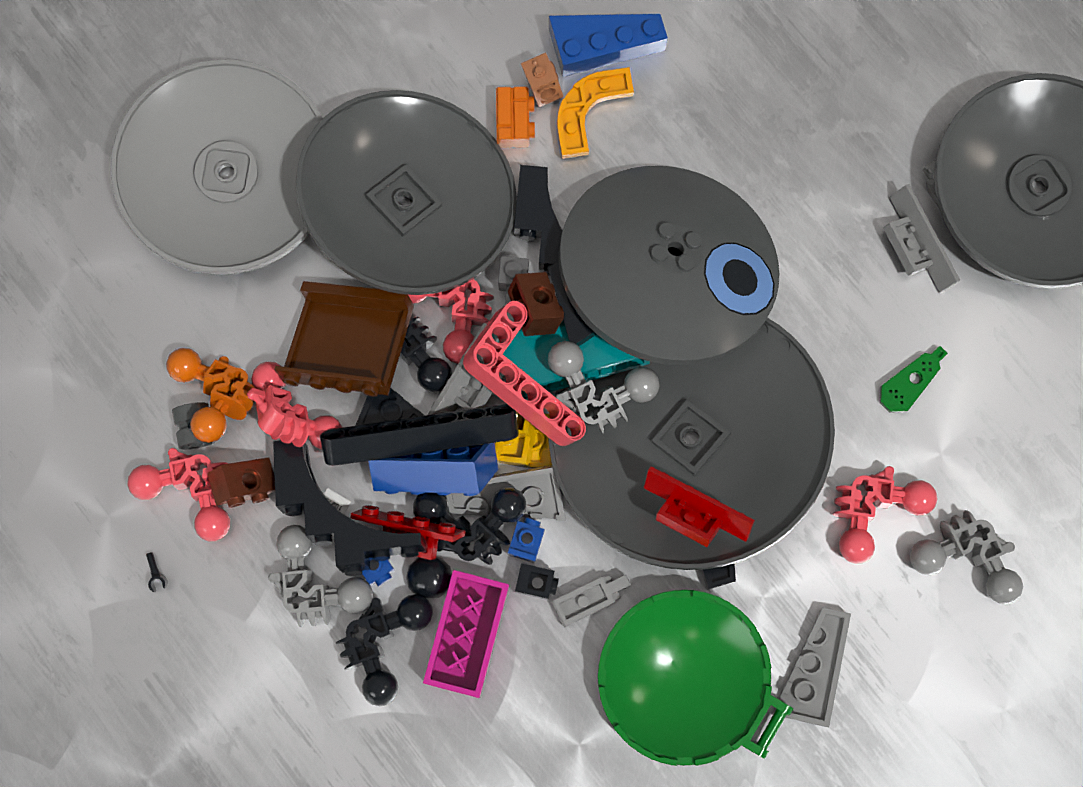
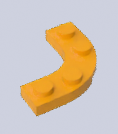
(578, 102)

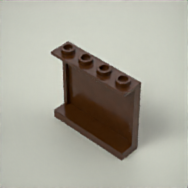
(347, 338)

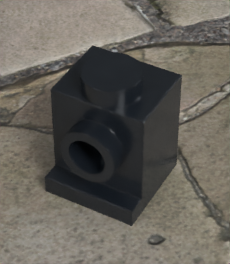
(526, 576)

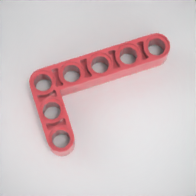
(518, 380)

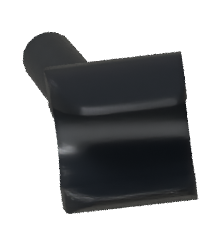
(155, 573)

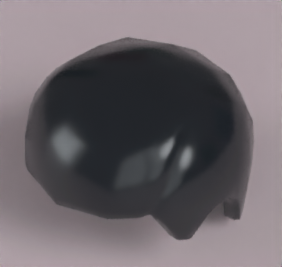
(429, 577)

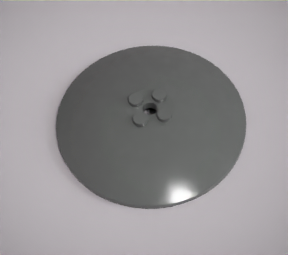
(413, 149)

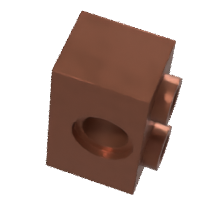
(539, 298)
(228, 482)

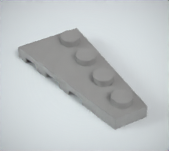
(536, 484)
(817, 670)

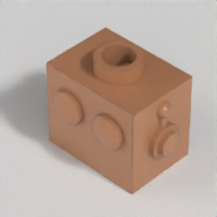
(542, 79)

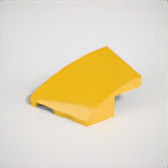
(528, 449)

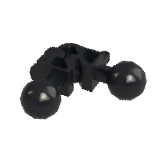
(432, 371)
(506, 506)
(381, 685)

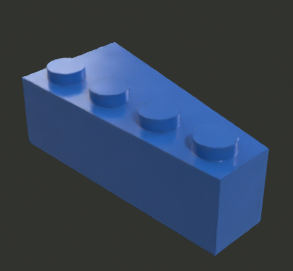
(604, 40)
(439, 472)

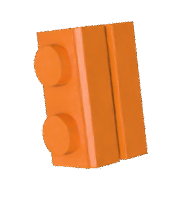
(513, 117)

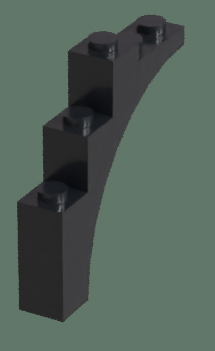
(535, 214)
(354, 543)

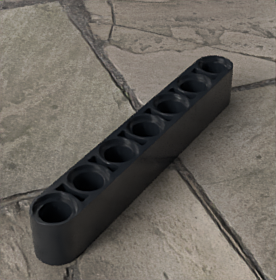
(419, 434)

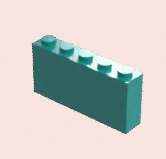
(600, 358)

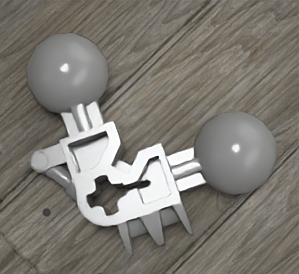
(639, 385)
(930, 556)
(352, 595)

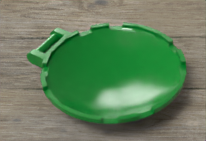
(688, 679)

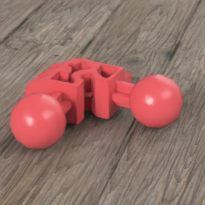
(459, 340)
(278, 416)
(147, 482)
(858, 544)

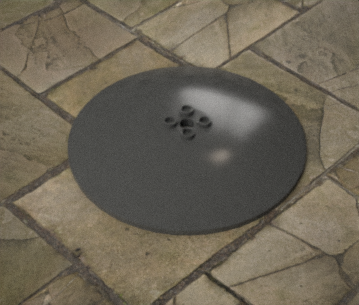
(758, 450)

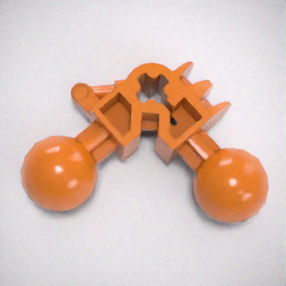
(219, 379)

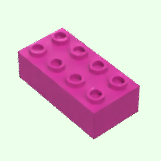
(466, 634)

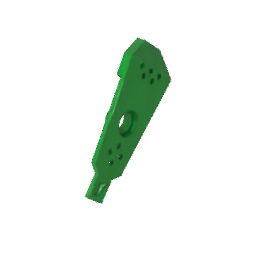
(905, 388)

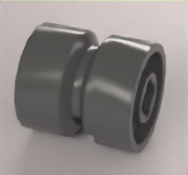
(182, 417)

